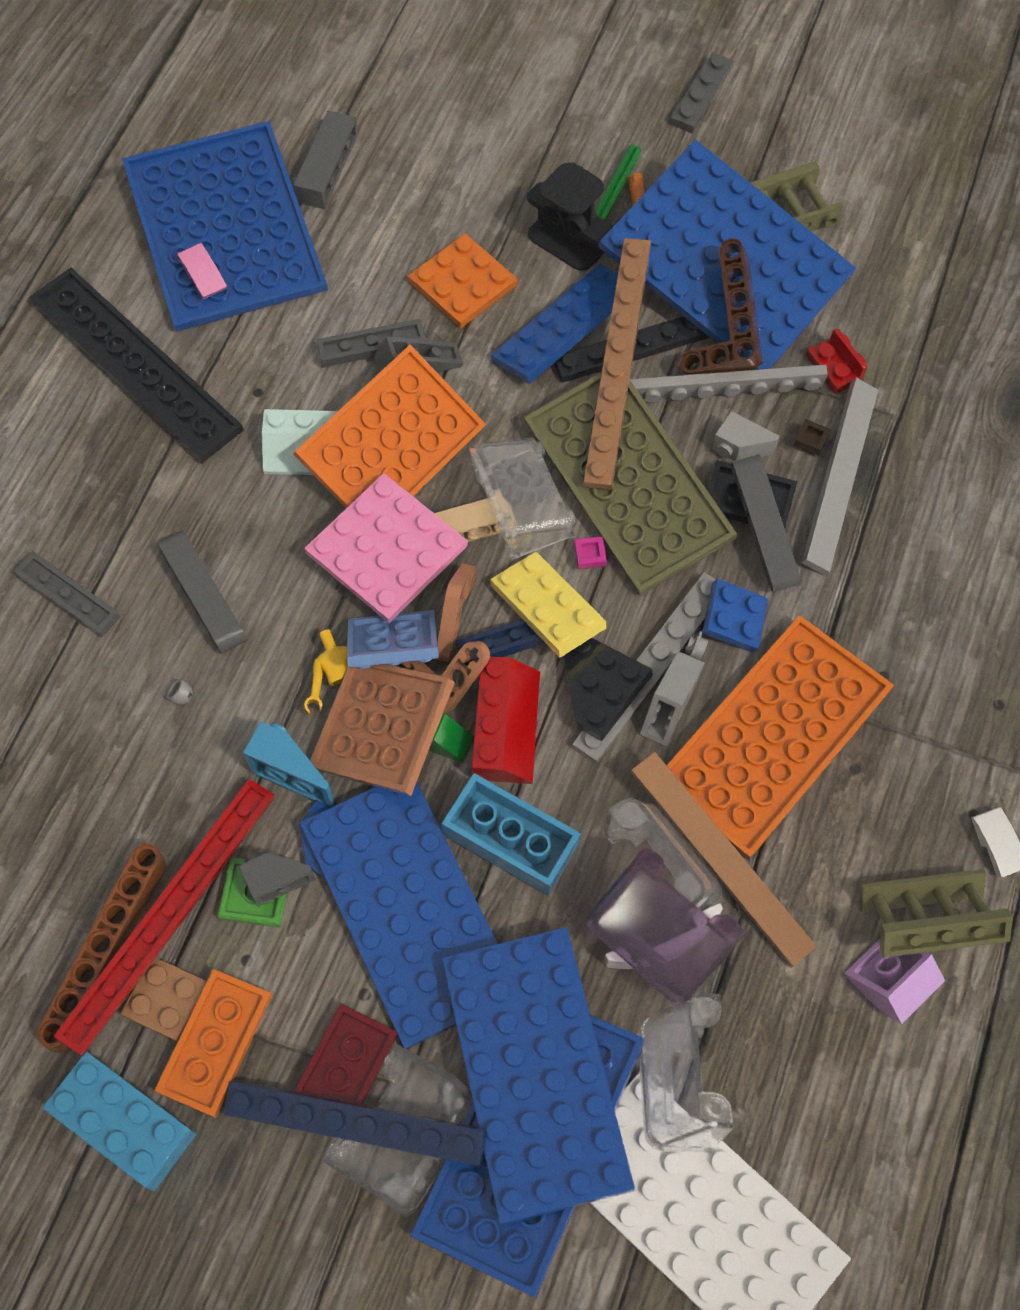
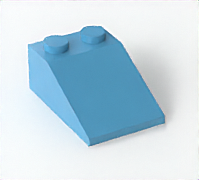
(280, 760)

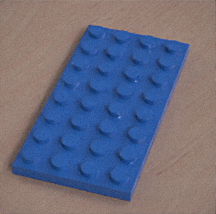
(399, 902)
(536, 1076)
(462, 1209)

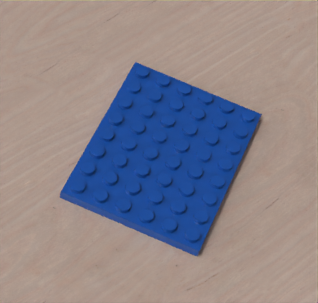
(243, 210)
(688, 219)

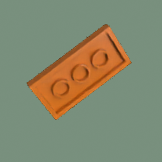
(213, 1043)

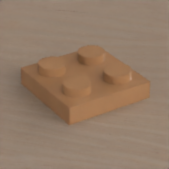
(164, 999)

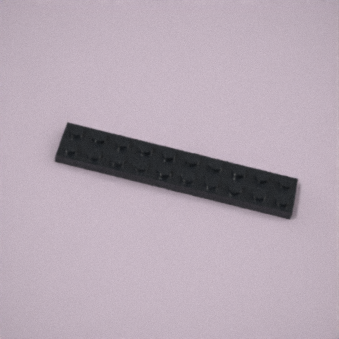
(137, 365)

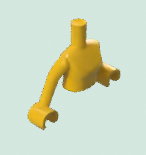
(334, 665)

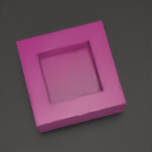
(590, 552)

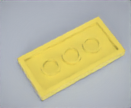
(548, 604)

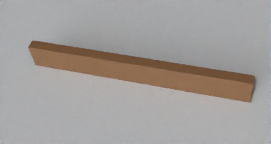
(723, 860)

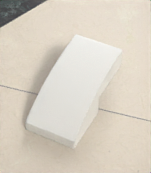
(1000, 839)

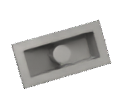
(743, 438)

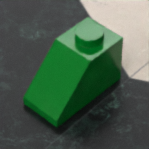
(451, 740)

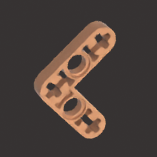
(456, 594)
(470, 672)

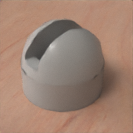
(179, 691)

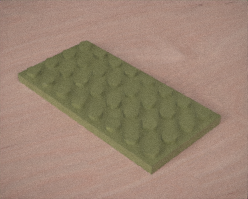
(658, 509)

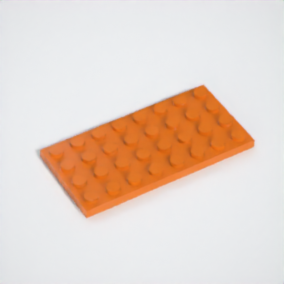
(777, 733)

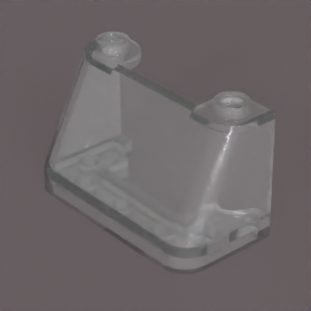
(521, 494)
(643, 820)
(672, 1094)
(392, 1174)

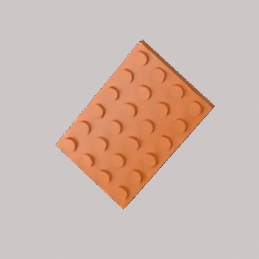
(396, 425)

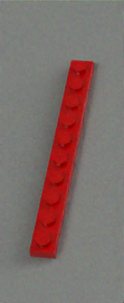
(163, 919)

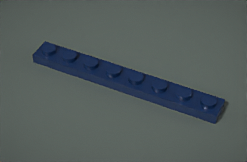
(356, 1122)

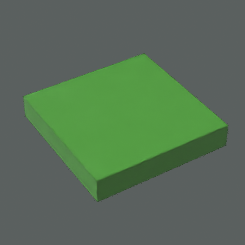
(239, 905)

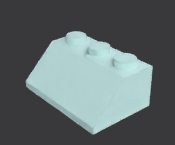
(284, 433)

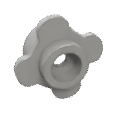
(696, 646)

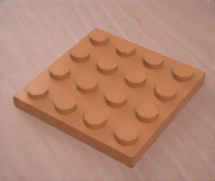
(382, 726)

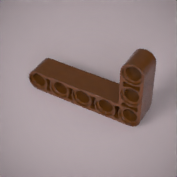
(737, 318)

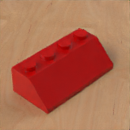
(506, 721)

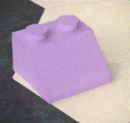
(895, 983)

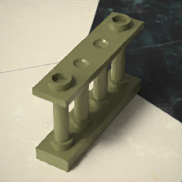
(795, 180)
(941, 932)

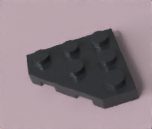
(602, 685)

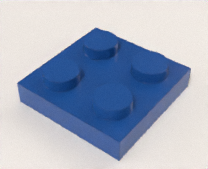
(735, 615)

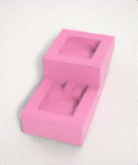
(202, 271)

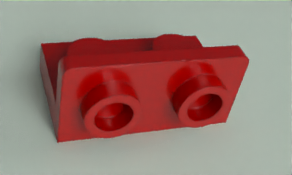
(841, 361)

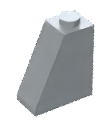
(671, 698)

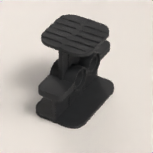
(567, 216)

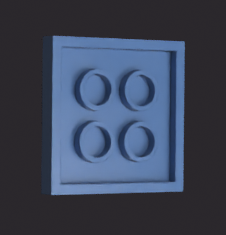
(404, 639)

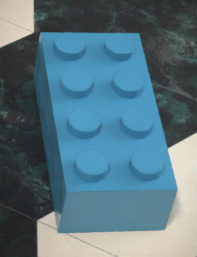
(511, 834)
(119, 1121)

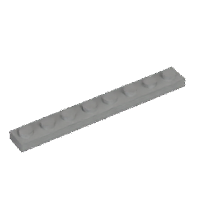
(731, 383)
(657, 656)

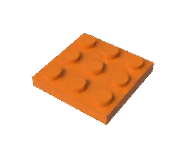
(462, 280)

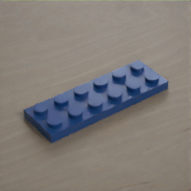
(559, 326)

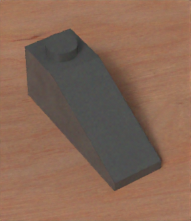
(438, 354)

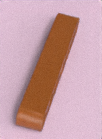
(101, 931)

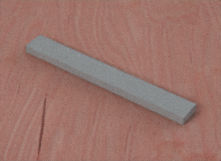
(839, 477)

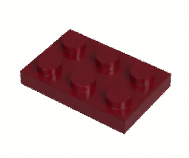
(348, 1057)

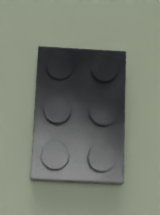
(726, 495)

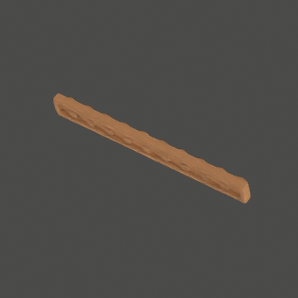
(617, 364)

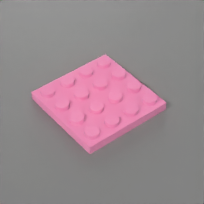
(386, 547)

